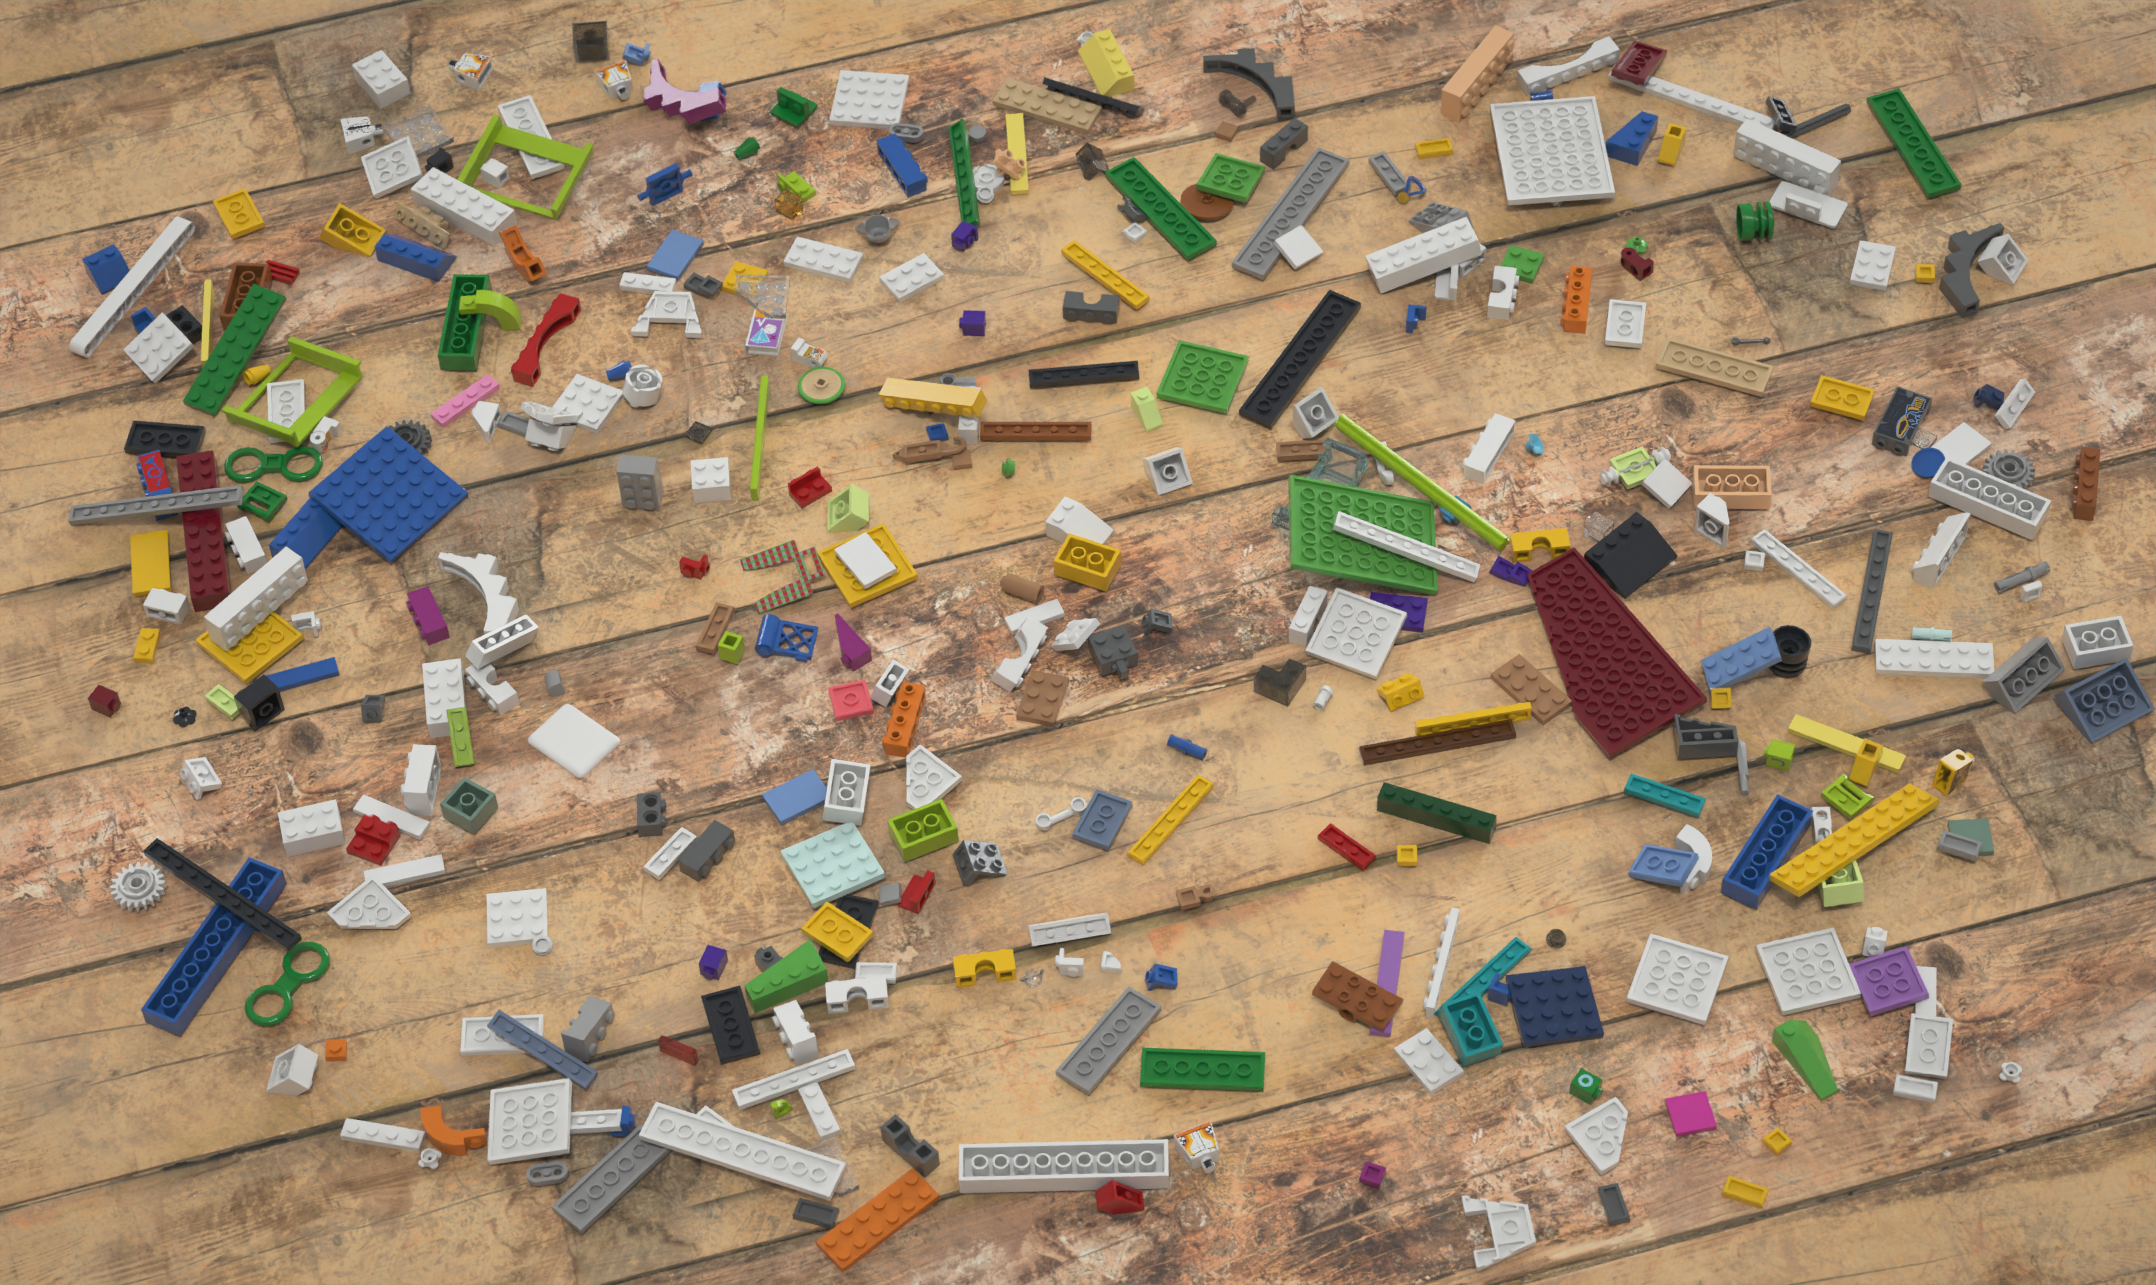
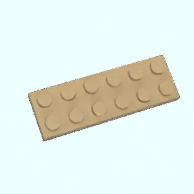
(1047, 105)
(1714, 367)

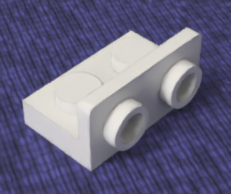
(199, 776)

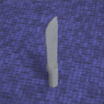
(1742, 767)

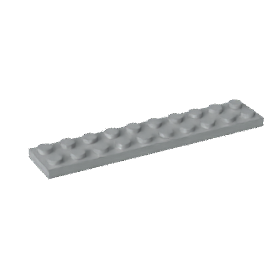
(1290, 212)

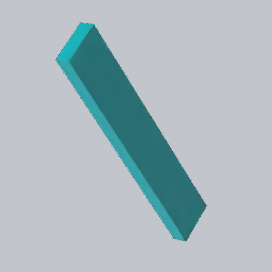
(1501, 963)

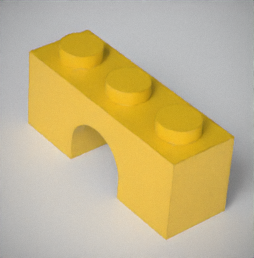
(1523, 543)
(969, 966)

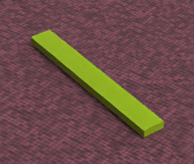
(759, 438)

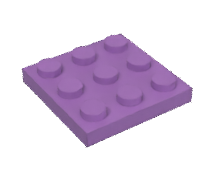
(1889, 981)

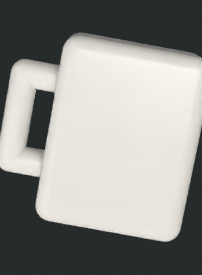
(573, 740)

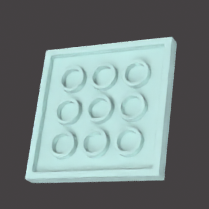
(832, 864)

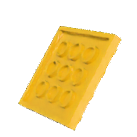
(849, 586)
(255, 650)

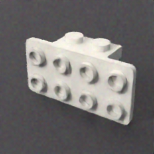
(1808, 204)

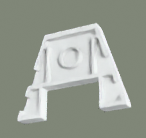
(669, 308)
(1509, 1229)

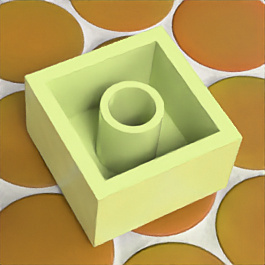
(1843, 887)

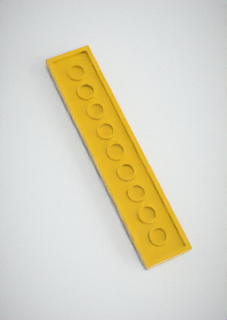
(1854, 840)

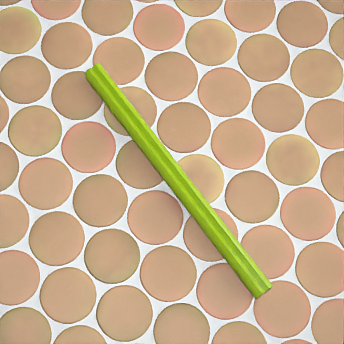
(1422, 482)

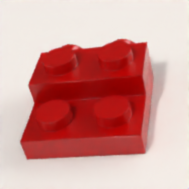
(373, 839)

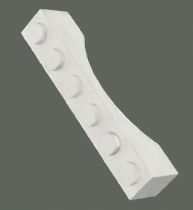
(1538, 78)

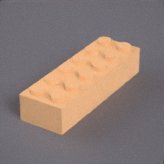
(1477, 73)

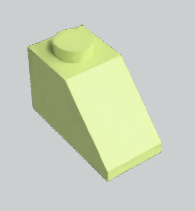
(1146, 409)

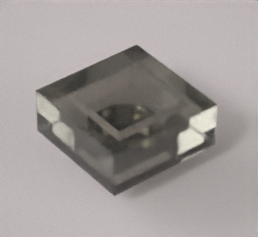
(698, 432)

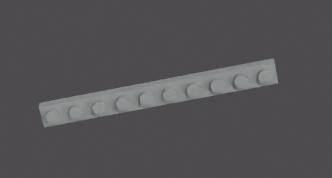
(156, 505)

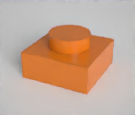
(336, 1050)

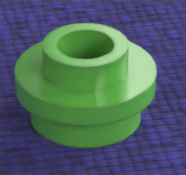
(1008, 467)

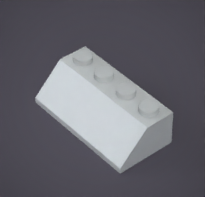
(1941, 550)

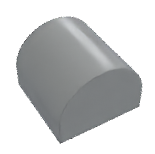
(554, 683)

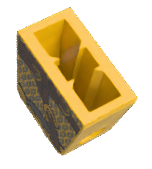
(1952, 771)

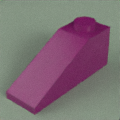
(853, 649)

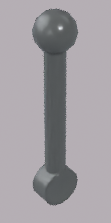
(1735, 341)

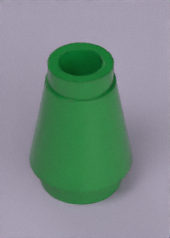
(747, 148)

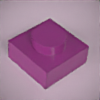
(1372, 1174)

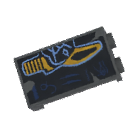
(1901, 421)

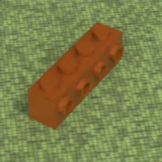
(2087, 483)

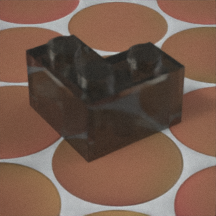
(1280, 685)

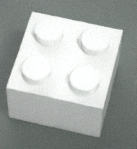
(711, 480)

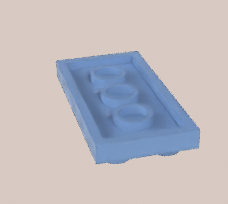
(1741, 659)

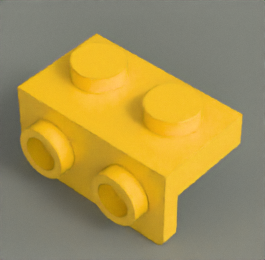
(1401, 691)

